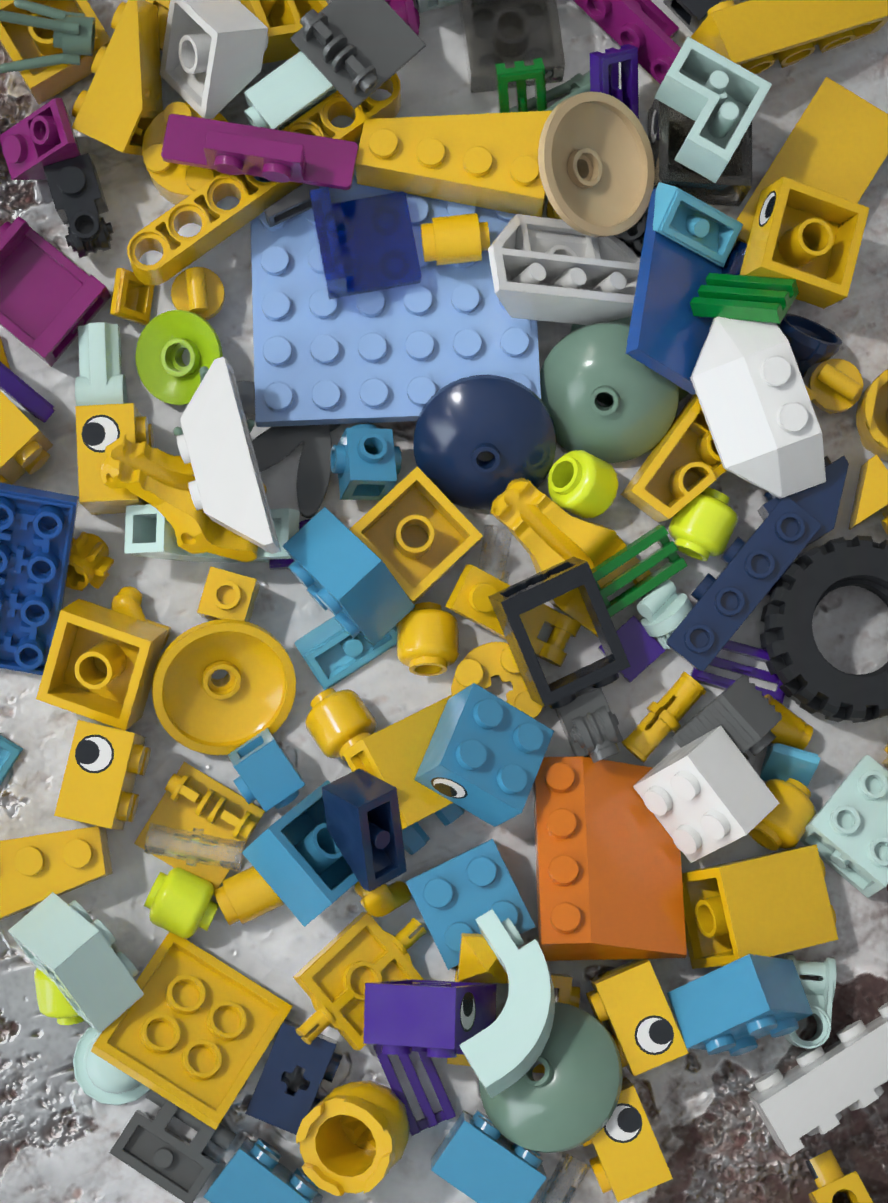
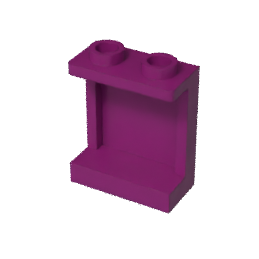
(43, 292)

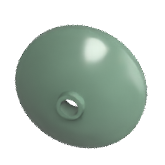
(597, 362)
(572, 1096)

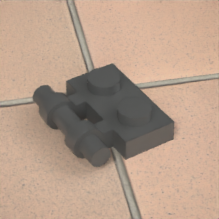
(166, 1157)

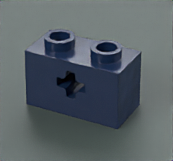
(272, 1098)

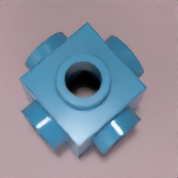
(365, 462)

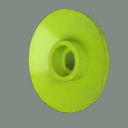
(161, 351)

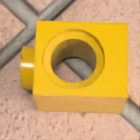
(228, 596)

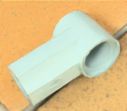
(100, 366)

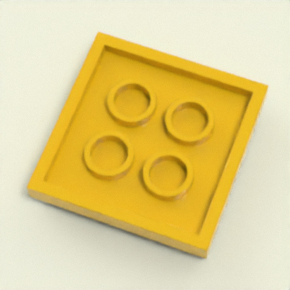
(193, 1030)

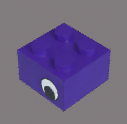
(426, 1015)

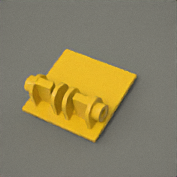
(205, 804)

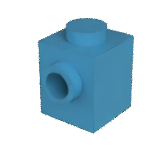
(265, 772)

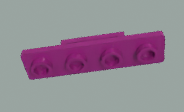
(641, 26)
(259, 152)

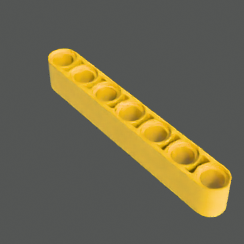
(253, 195)

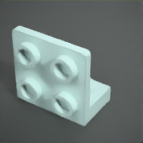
(854, 828)

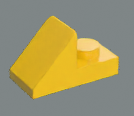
(871, 493)

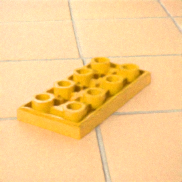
(831, 148)

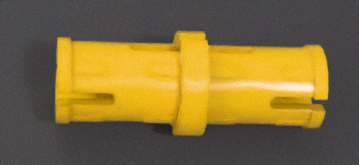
(663, 717)

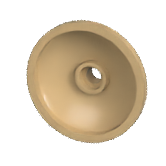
(596, 164)

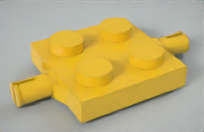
(340, 970)

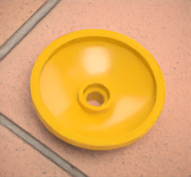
(228, 711)

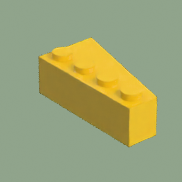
(786, 30)

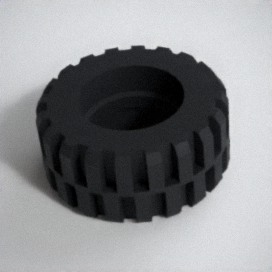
(790, 632)

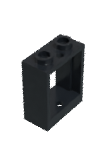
(538, 590)

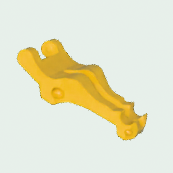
(164, 484)
(555, 536)

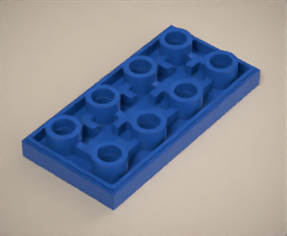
(662, 323)
(33, 572)

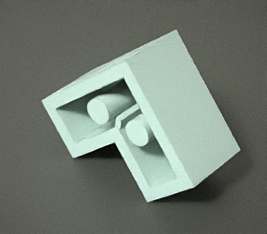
(719, 100)
(79, 960)

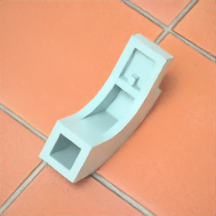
(154, 537)
(521, 1031)

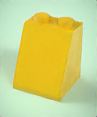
(757, 907)

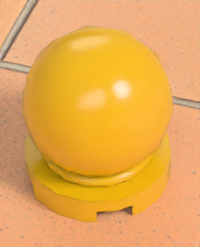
(353, 1137)

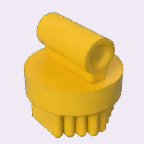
(198, 292)
(836, 385)

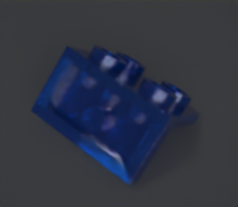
(365, 243)

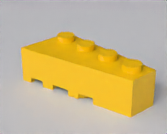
(457, 158)
(678, 466)
(48, 864)

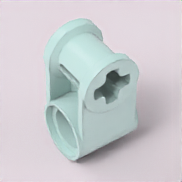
(820, 998)

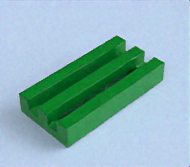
(520, 74)
(745, 297)
(667, 550)

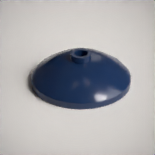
(478, 417)

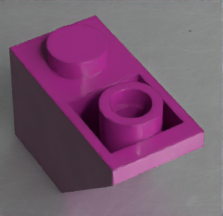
(39, 141)

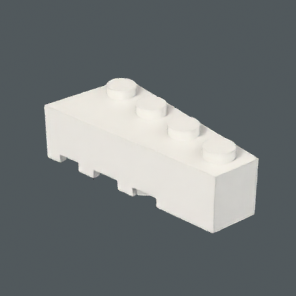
(824, 1084)

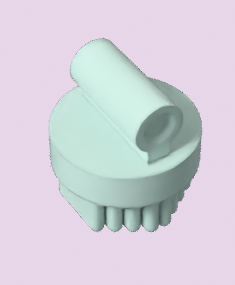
(663, 611)

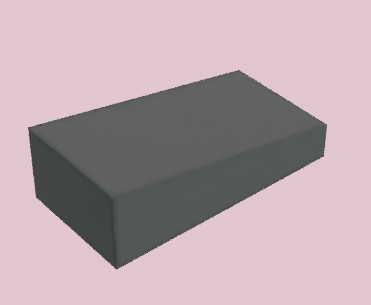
(290, 205)

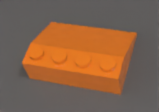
(603, 866)

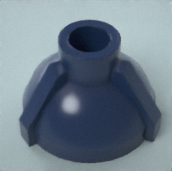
(809, 341)

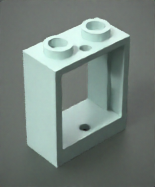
(286, 93)

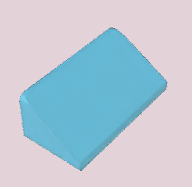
(694, 224)
(335, 654)

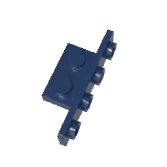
(743, 583)

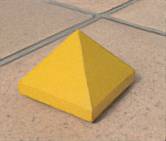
(131, 297)
(478, 961)

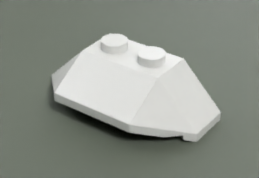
(561, 275)
(759, 407)
(224, 459)

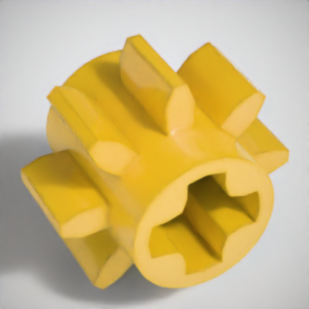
(88, 562)

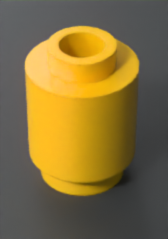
(454, 239)
(246, 897)

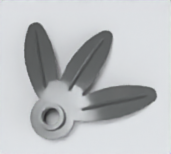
(281, 441)

